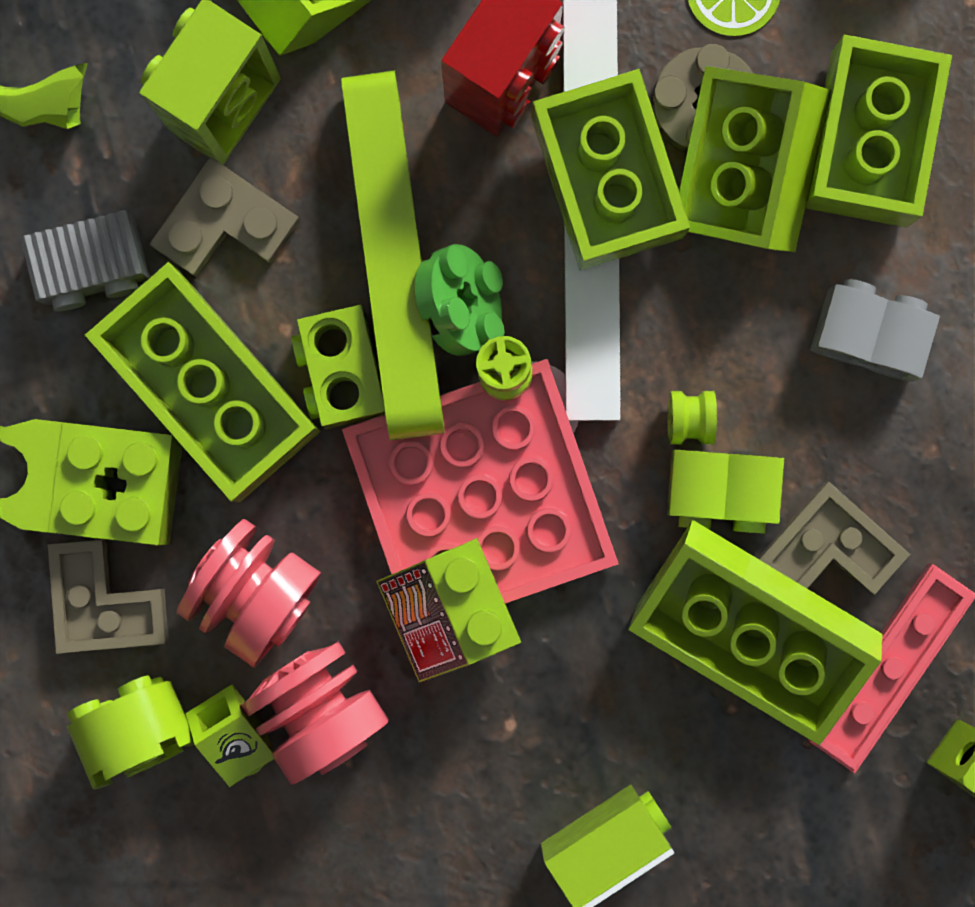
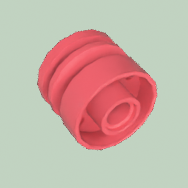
(243, 588)
(319, 719)

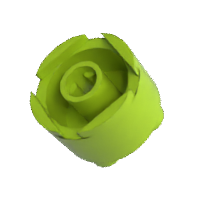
(130, 731)

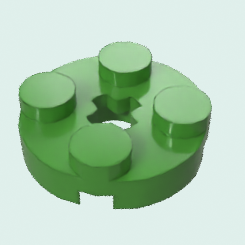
(464, 320)

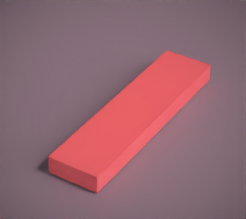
(908, 648)

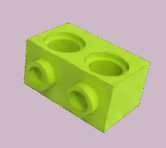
(353, 364)

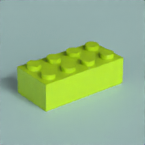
(202, 383)
(757, 633)

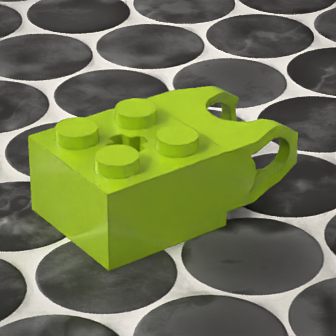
(70, 479)

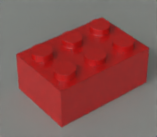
(500, 58)

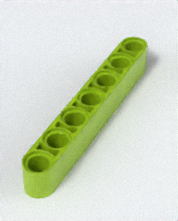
(392, 255)

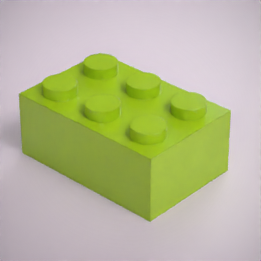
(210, 80)
(879, 131)
(609, 169)

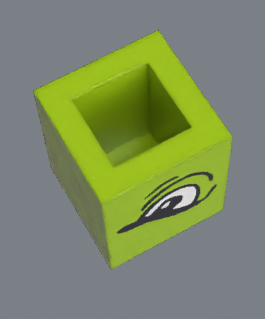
(229, 736)

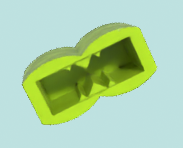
(725, 488)

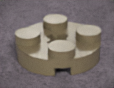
(677, 86)

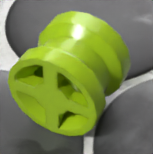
(503, 355)
(692, 417)

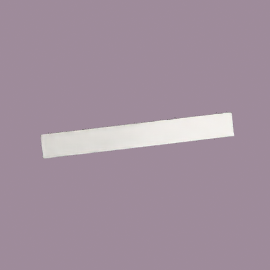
(592, 293)

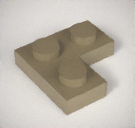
(220, 206)
(834, 531)
(86, 610)

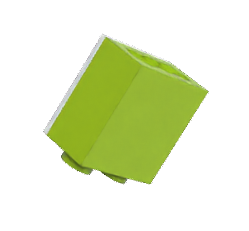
(607, 847)

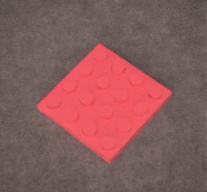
(493, 476)

